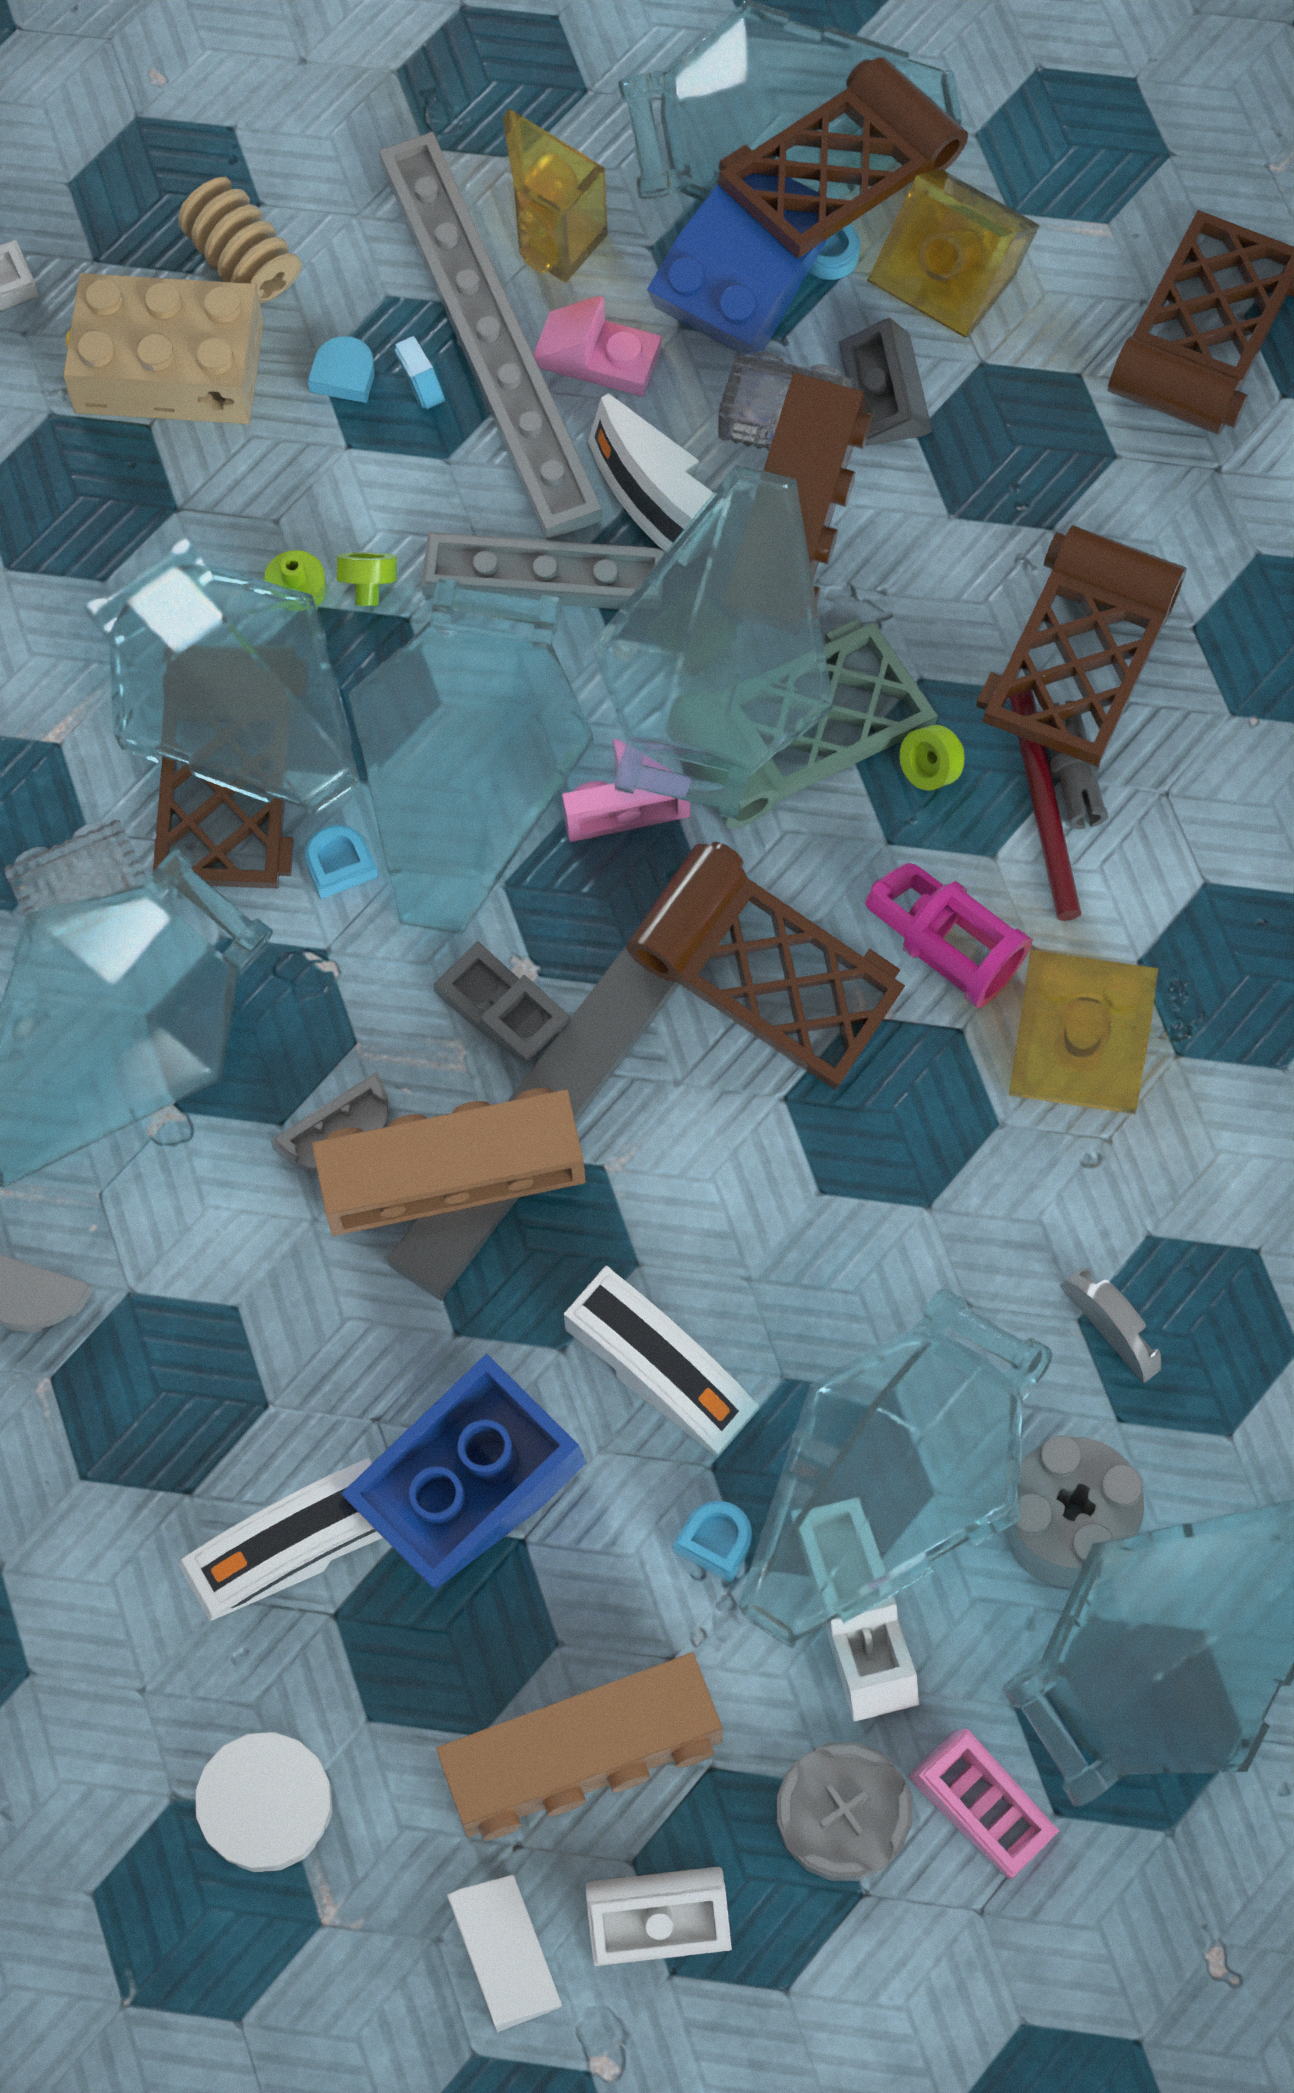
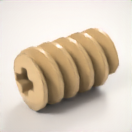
(237, 239)

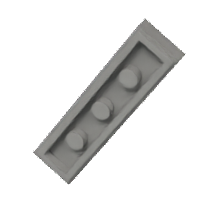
(532, 568)

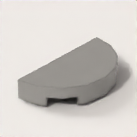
(358, 1107)
(37, 1296)
(1115, 1321)

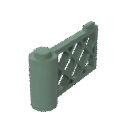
(769, 785)

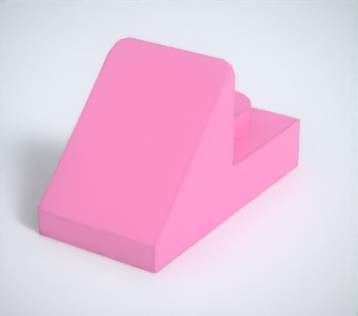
(597, 351)
(601, 810)

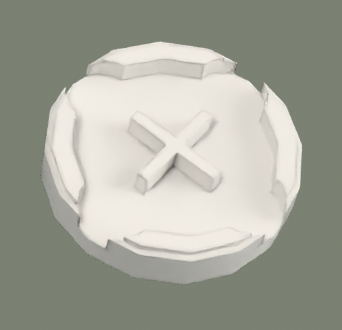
(263, 1802)

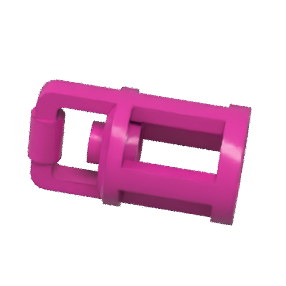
(932, 920)

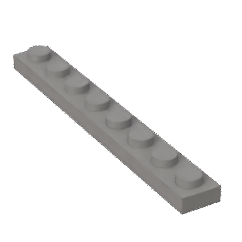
(491, 337)

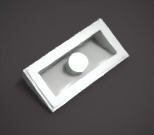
(658, 1916)
(504, 1951)

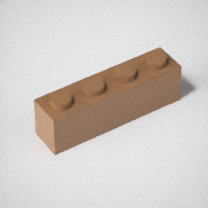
(448, 1161)
(580, 1746)

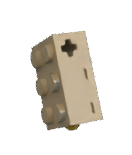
(164, 348)

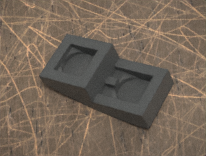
(500, 1004)

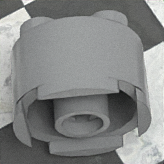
(1079, 1474)

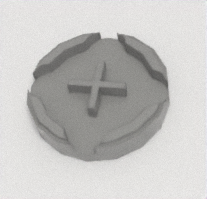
(844, 1811)

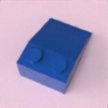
(731, 272)
(465, 1473)

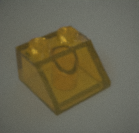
(554, 198)
(952, 251)
(1083, 1031)

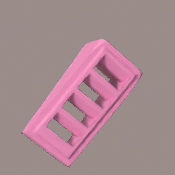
(966, 1819)

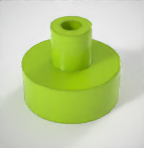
(299, 572)
(367, 572)
(932, 757)

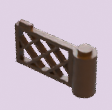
(893, 122)
(1180, 373)
(1101, 578)
(278, 848)
(694, 918)

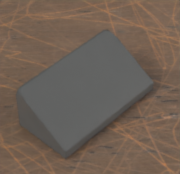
(887, 372)

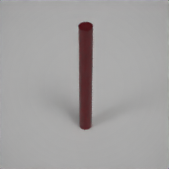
(1047, 816)

